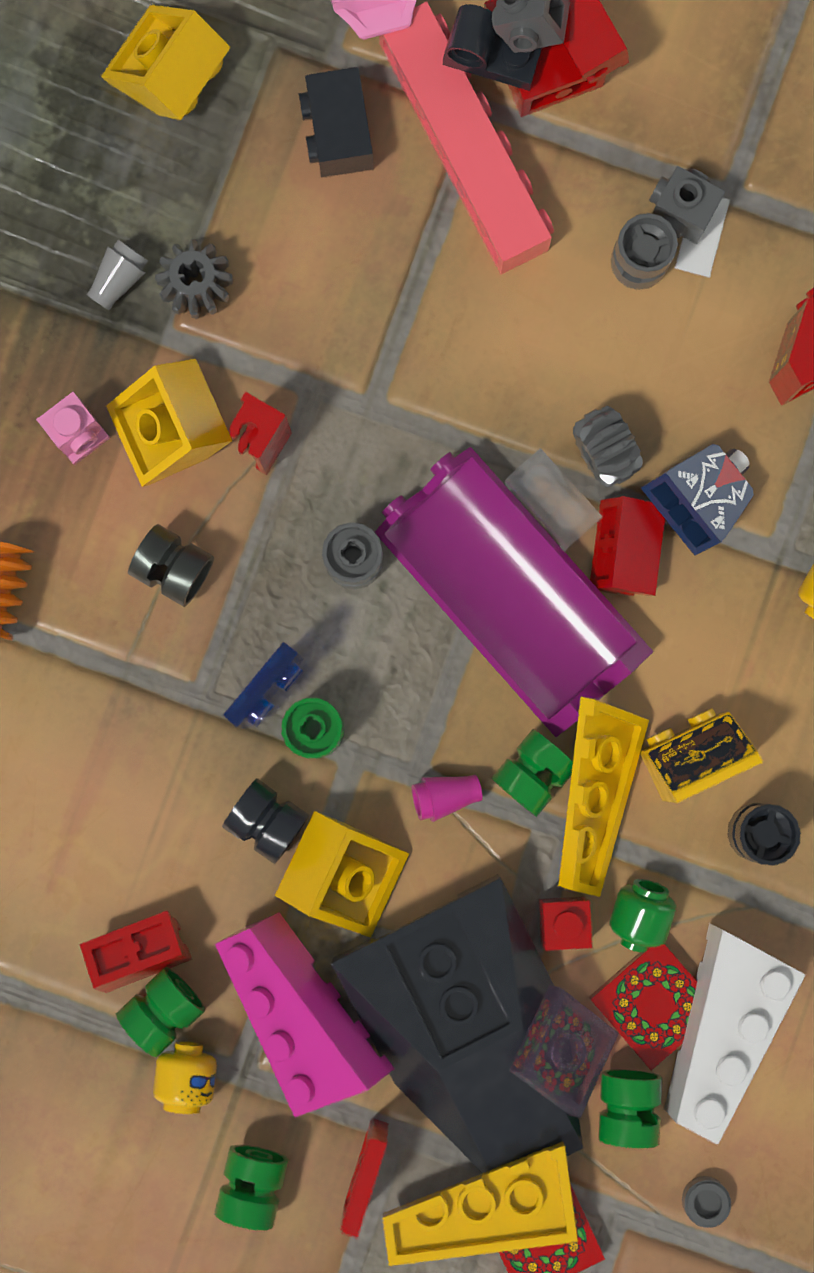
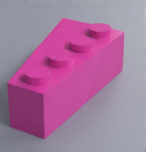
(298, 1018)

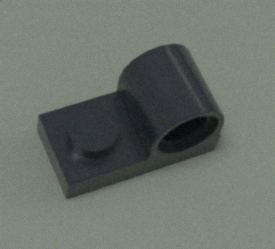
(482, 52)

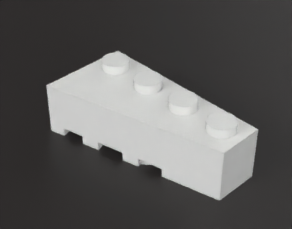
(728, 1031)

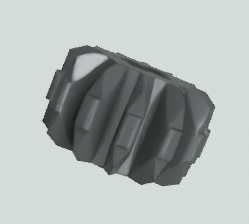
(191, 264)
(607, 446)

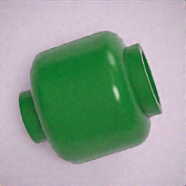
(643, 915)

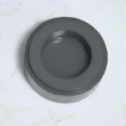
(706, 1202)

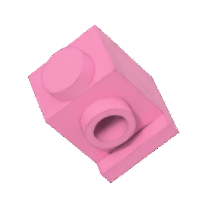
(73, 428)

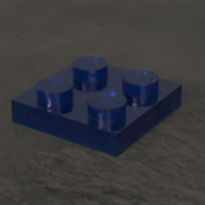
(253, 703)

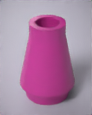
(444, 795)

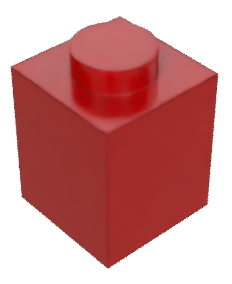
(565, 923)

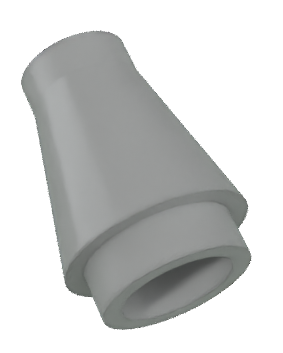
(116, 274)

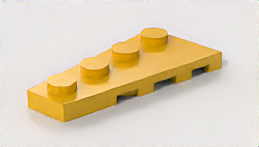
(600, 783)
(493, 1212)

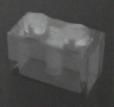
(552, 500)

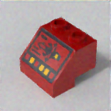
(794, 363)

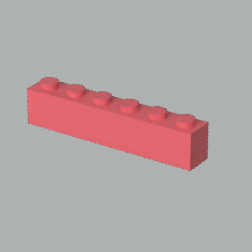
(467, 142)

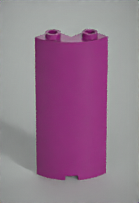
(511, 589)

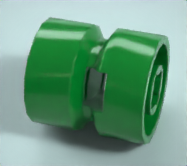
(312, 728)
(534, 772)
(153, 1017)
(630, 1113)
(246, 1203)

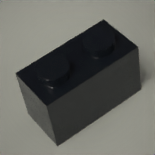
(339, 122)

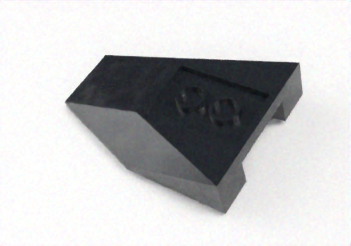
(450, 1013)

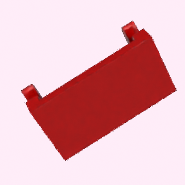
(593, 40)
(265, 431)
(627, 547)
(134, 952)

